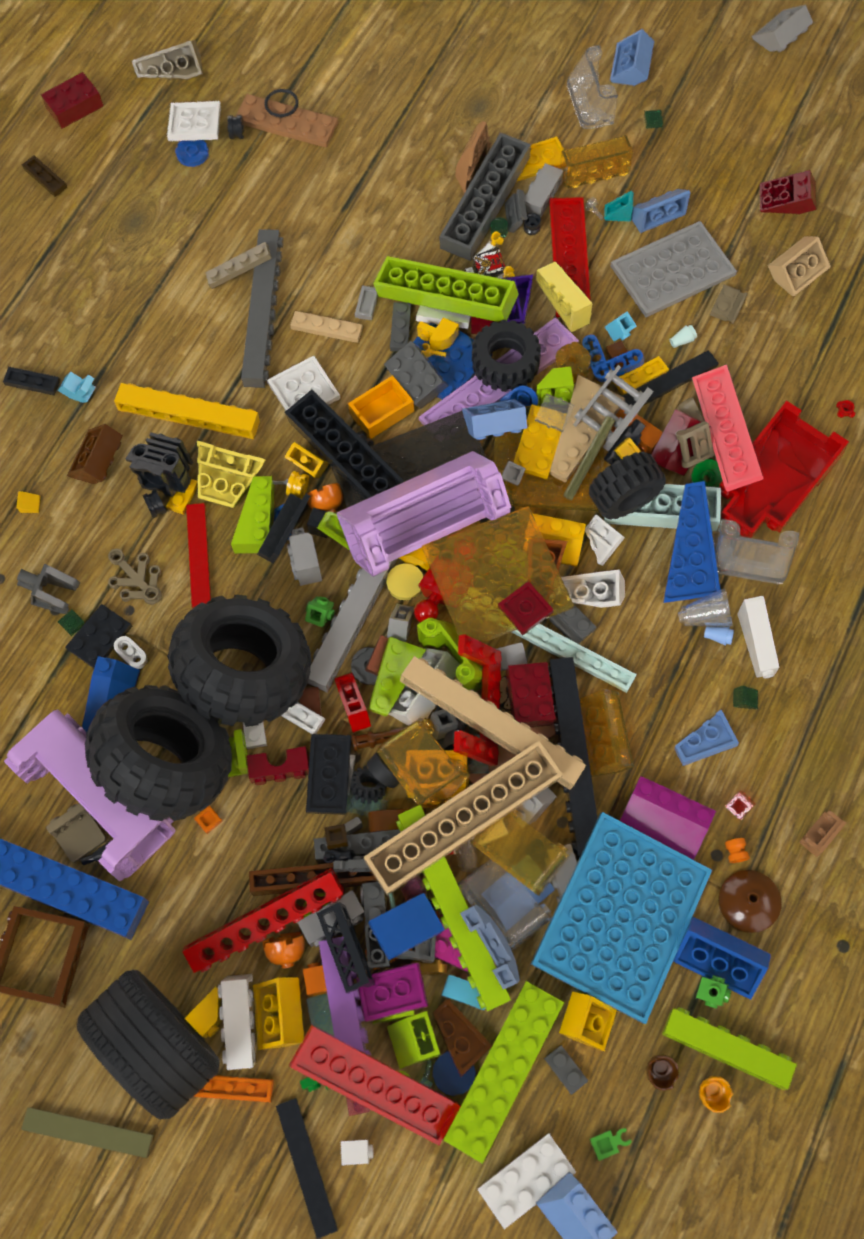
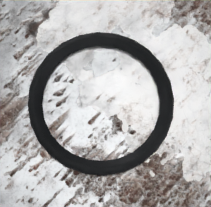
(277, 91)

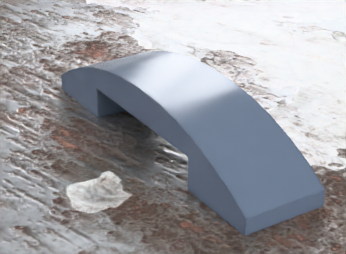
(496, 944)

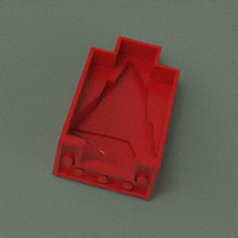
(792, 463)

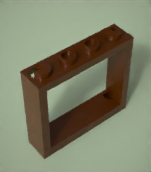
(70, 963)

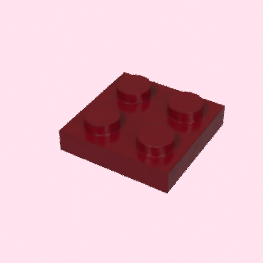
(525, 608)

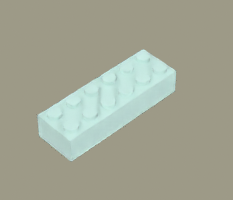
(665, 509)

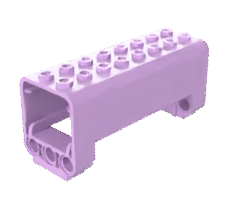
(423, 510)
(59, 748)

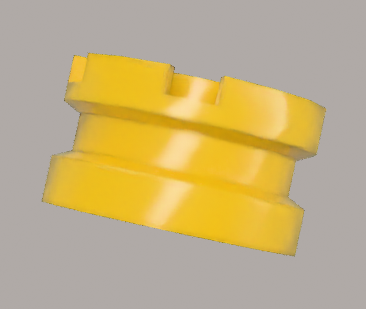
(297, 484)

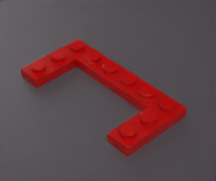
(481, 748)

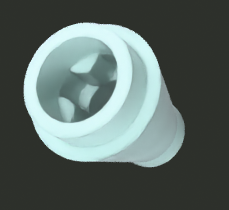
(684, 336)

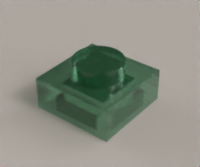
(653, 119)
(71, 622)

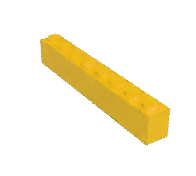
(187, 410)

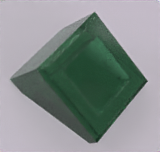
(745, 698)

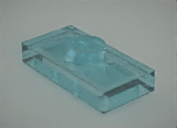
(320, 1013)

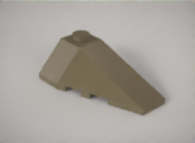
(174, 62)

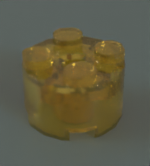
(576, 357)

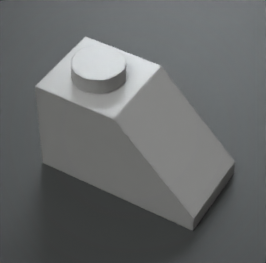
(400, 622)

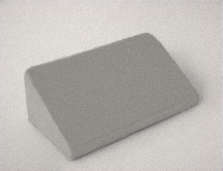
(512, 655)

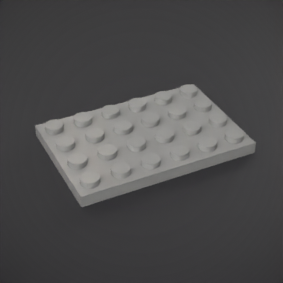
(673, 269)

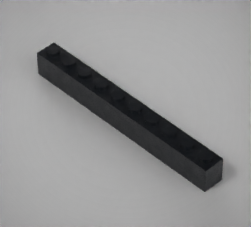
(572, 738)

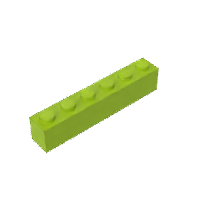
(729, 1049)

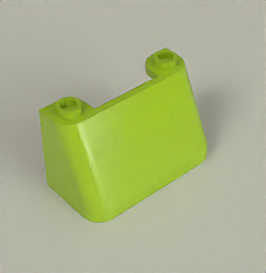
(443, 633)

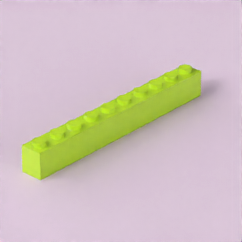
(470, 945)

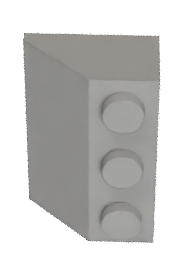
(783, 28)

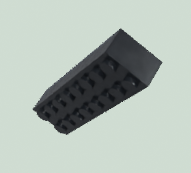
(341, 446)

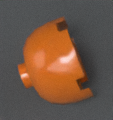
(327, 498)
(284, 949)

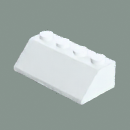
(411, 704)

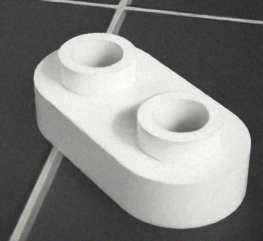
(131, 653)

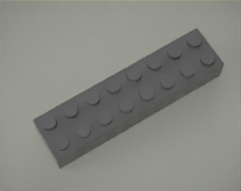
(485, 196)

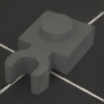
(355, 865)

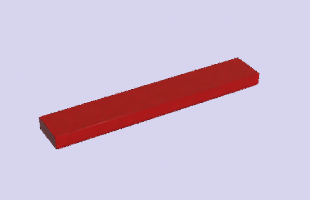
(198, 554)

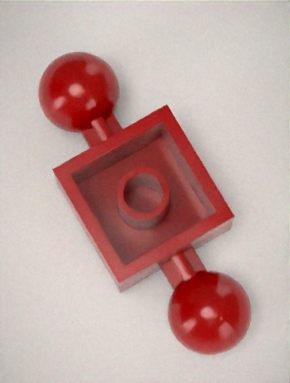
(428, 608)

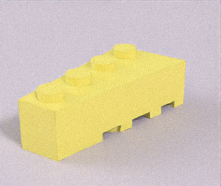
(565, 296)

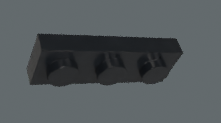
(31, 381)

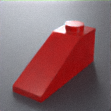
(352, 702)

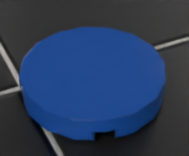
(192, 152)

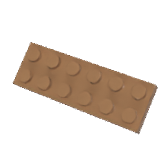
(300, 125)

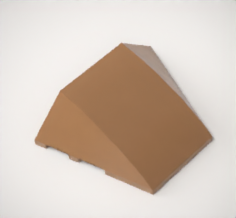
(476, 146)

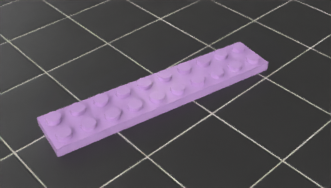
(474, 393)

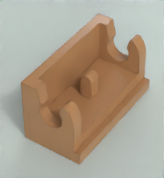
(822, 833)

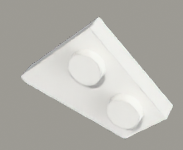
(602, 538)

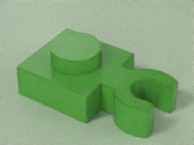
(606, 1144)

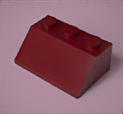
(668, 450)

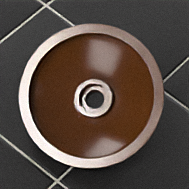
(740, 911)

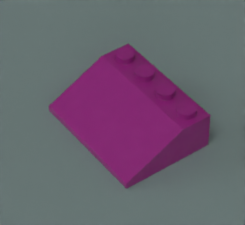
(668, 817)

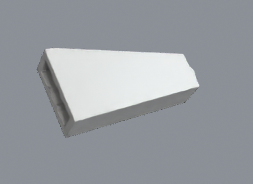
(758, 636)

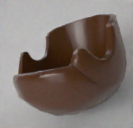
(662, 1072)

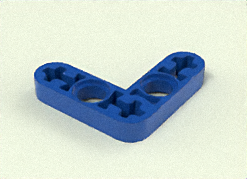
(603, 365)

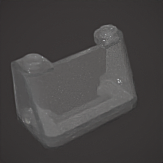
(593, 103)
(753, 557)
(505, 902)

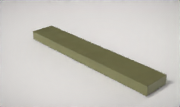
(87, 1132)

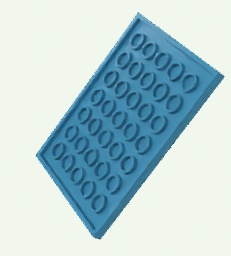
(622, 918)

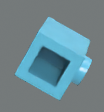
(620, 327)

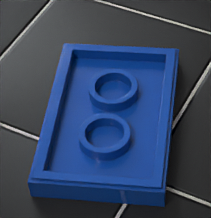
(406, 926)

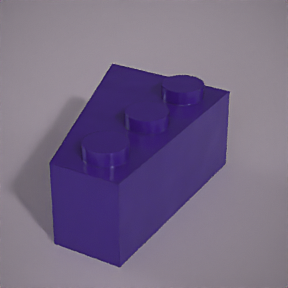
(520, 308)

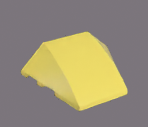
(224, 474)

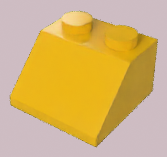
(588, 1021)

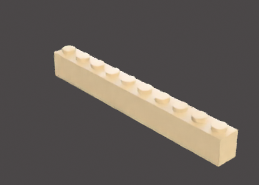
(485, 716)

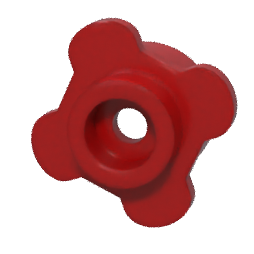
(846, 404)

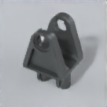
(47, 576)

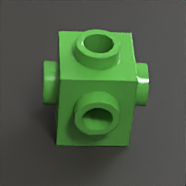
(319, 611)
(705, 991)

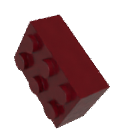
(72, 100)
(530, 694)

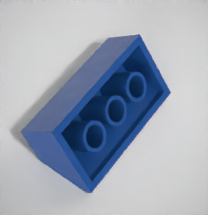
(717, 953)

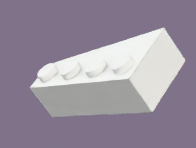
(237, 1022)

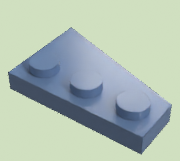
(708, 740)

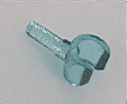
(426, 1074)

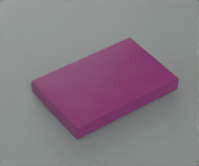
(393, 993)

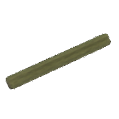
(589, 458)

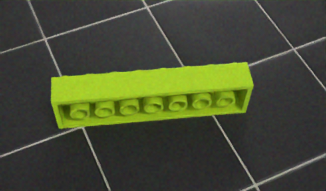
(446, 289)
(503, 1072)

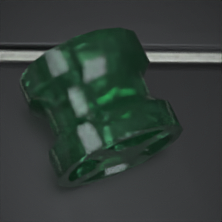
(498, 224)

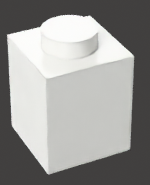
(356, 1152)

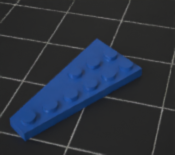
(693, 557)

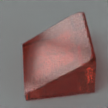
(740, 805)

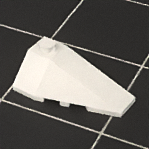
(597, 588)

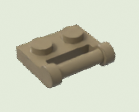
(700, 441)

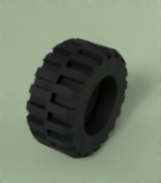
(506, 336)
(627, 485)

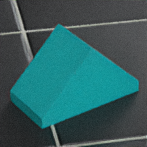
(620, 208)

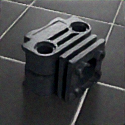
(161, 464)

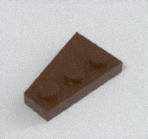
(460, 1036)

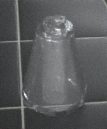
(707, 611)

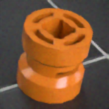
(737, 850)

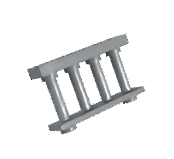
(630, 410)

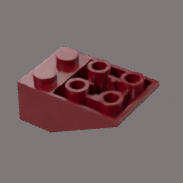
(789, 194)

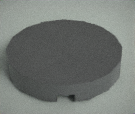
(359, 664)

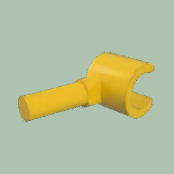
(429, 351)

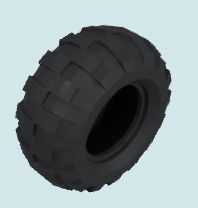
(236, 693)
(145, 781)

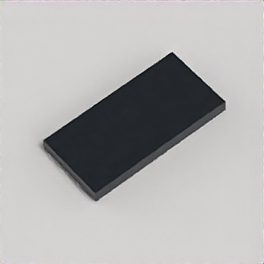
(328, 774)

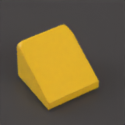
(28, 502)

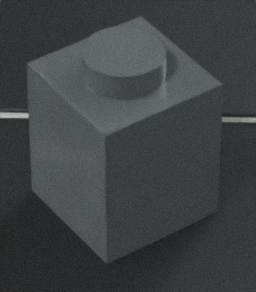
(443, 723)

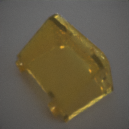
(423, 764)
(522, 851)

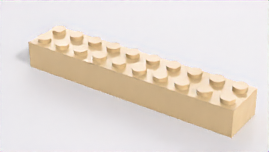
(462, 817)

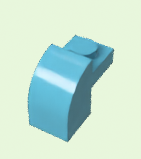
(76, 387)

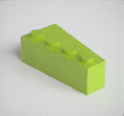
(255, 517)

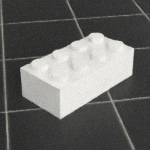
(525, 1180)

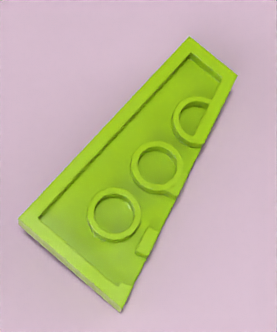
(388, 685)

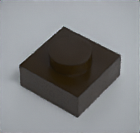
(336, 836)

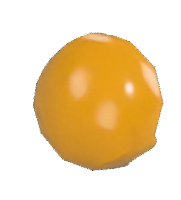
(715, 1094)

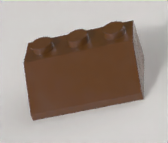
(95, 454)

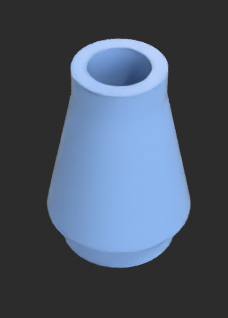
(722, 635)

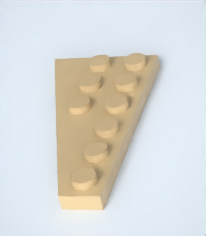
(576, 440)

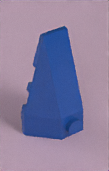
(107, 681)

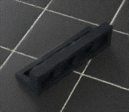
(282, 527)
(353, 945)

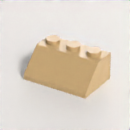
(800, 265)

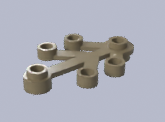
(136, 579)

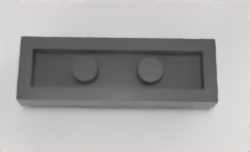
(400, 325)

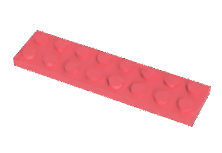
(728, 428)

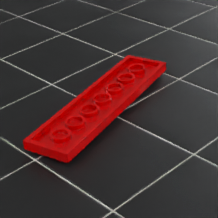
(569, 240)
(374, 1085)

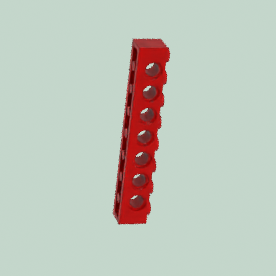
(200, 961)

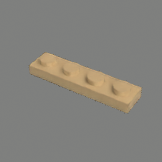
(326, 326)

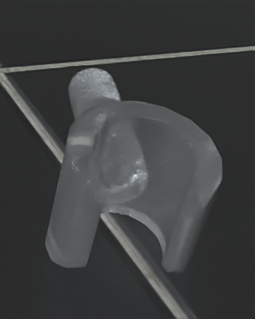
(591, 206)

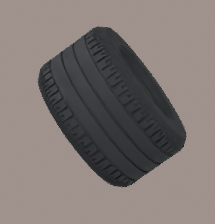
(147, 1045)

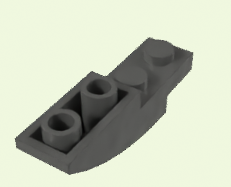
(374, 906)

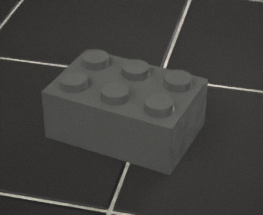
(416, 374)

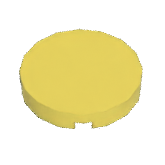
(404, 581)

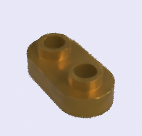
(435, 968)

